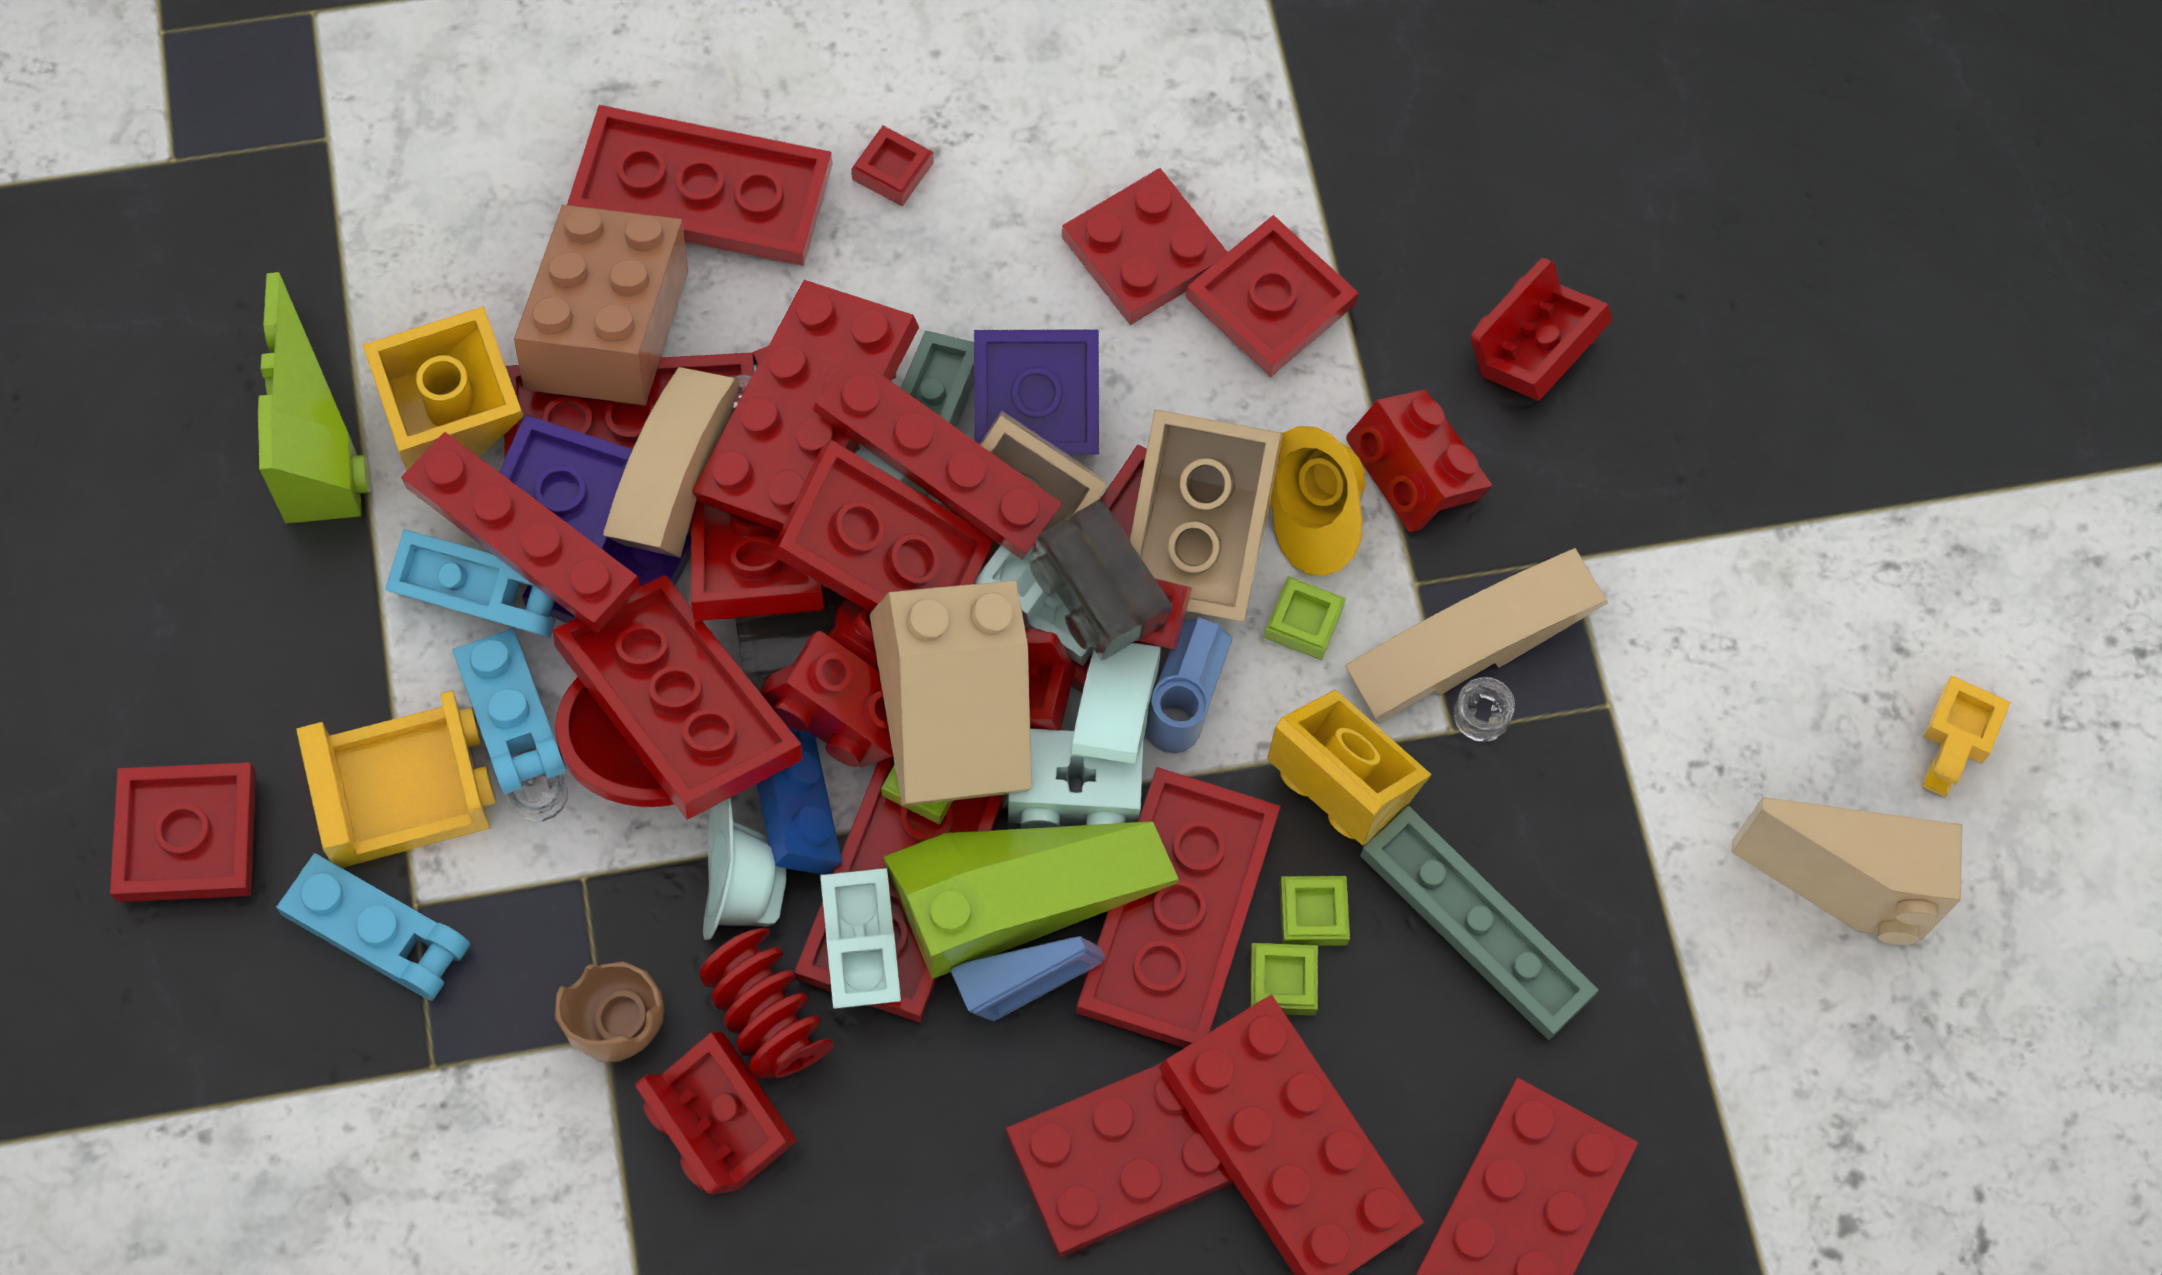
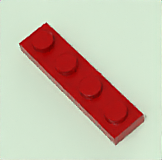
(936, 456)
(521, 532)

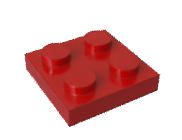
(1143, 245)
(1271, 295)
(183, 832)

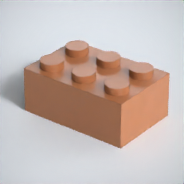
(602, 305)

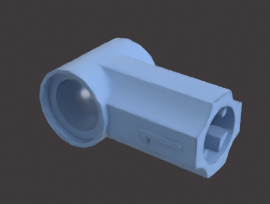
(1188, 684)

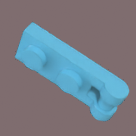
(466, 583)
(508, 710)
(371, 926)

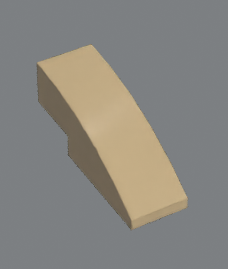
(676, 441)

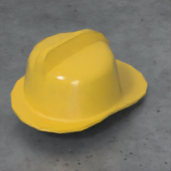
(1317, 501)

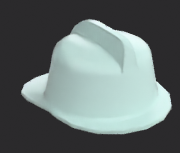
(742, 875)

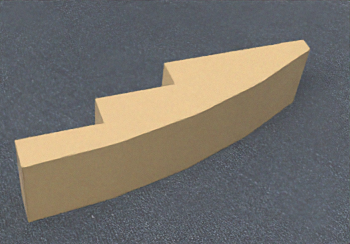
(1476, 633)

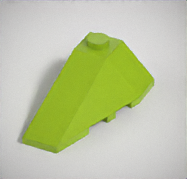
(300, 430)
(1007, 887)

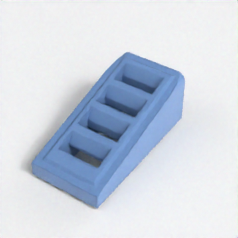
(1015, 978)

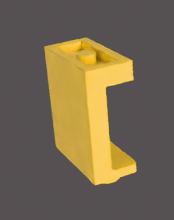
(396, 783)

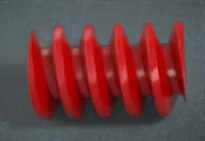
(759, 1007)

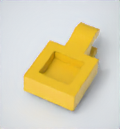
(1965, 727)

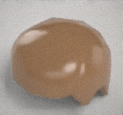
(610, 1011)

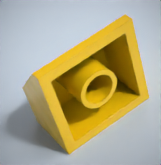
(444, 381)
(1345, 765)

